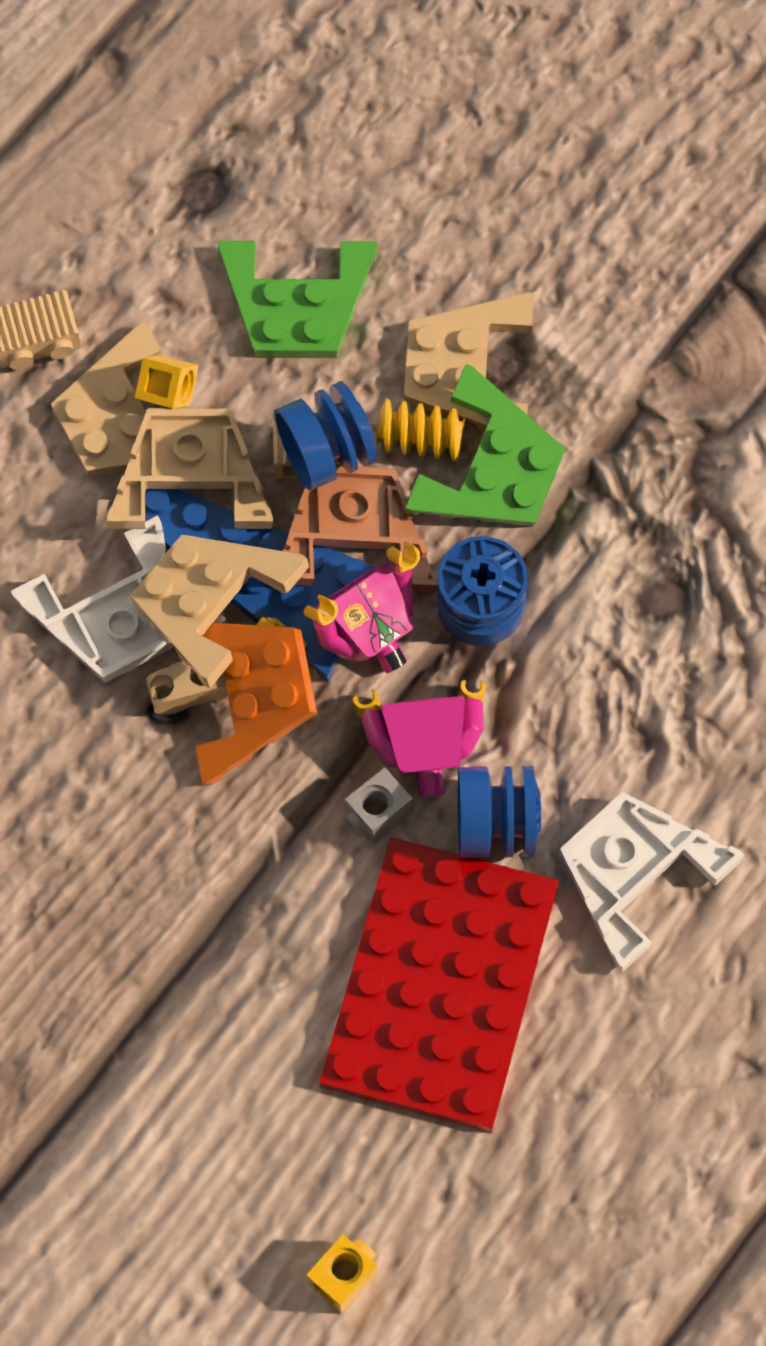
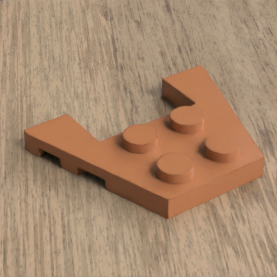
(358, 512)

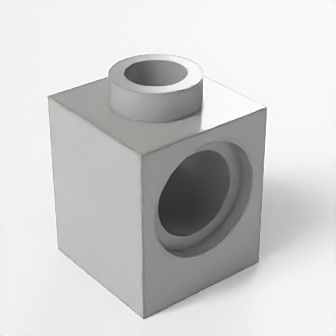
(381, 789)

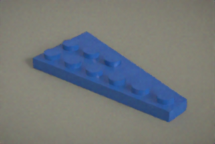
(196, 517)

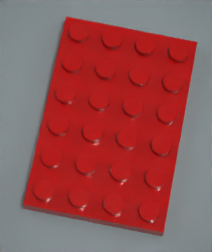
(440, 984)

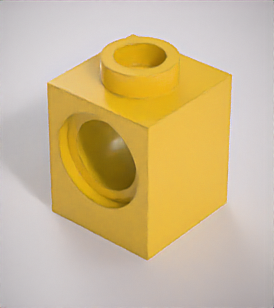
(166, 381)
(336, 1291)

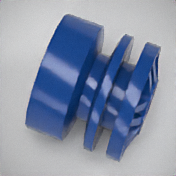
(333, 432)
(482, 612)
(497, 811)

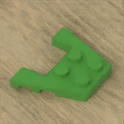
(297, 314)
(508, 469)

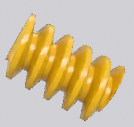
(420, 430)

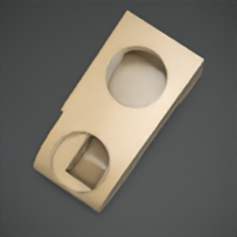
(179, 688)

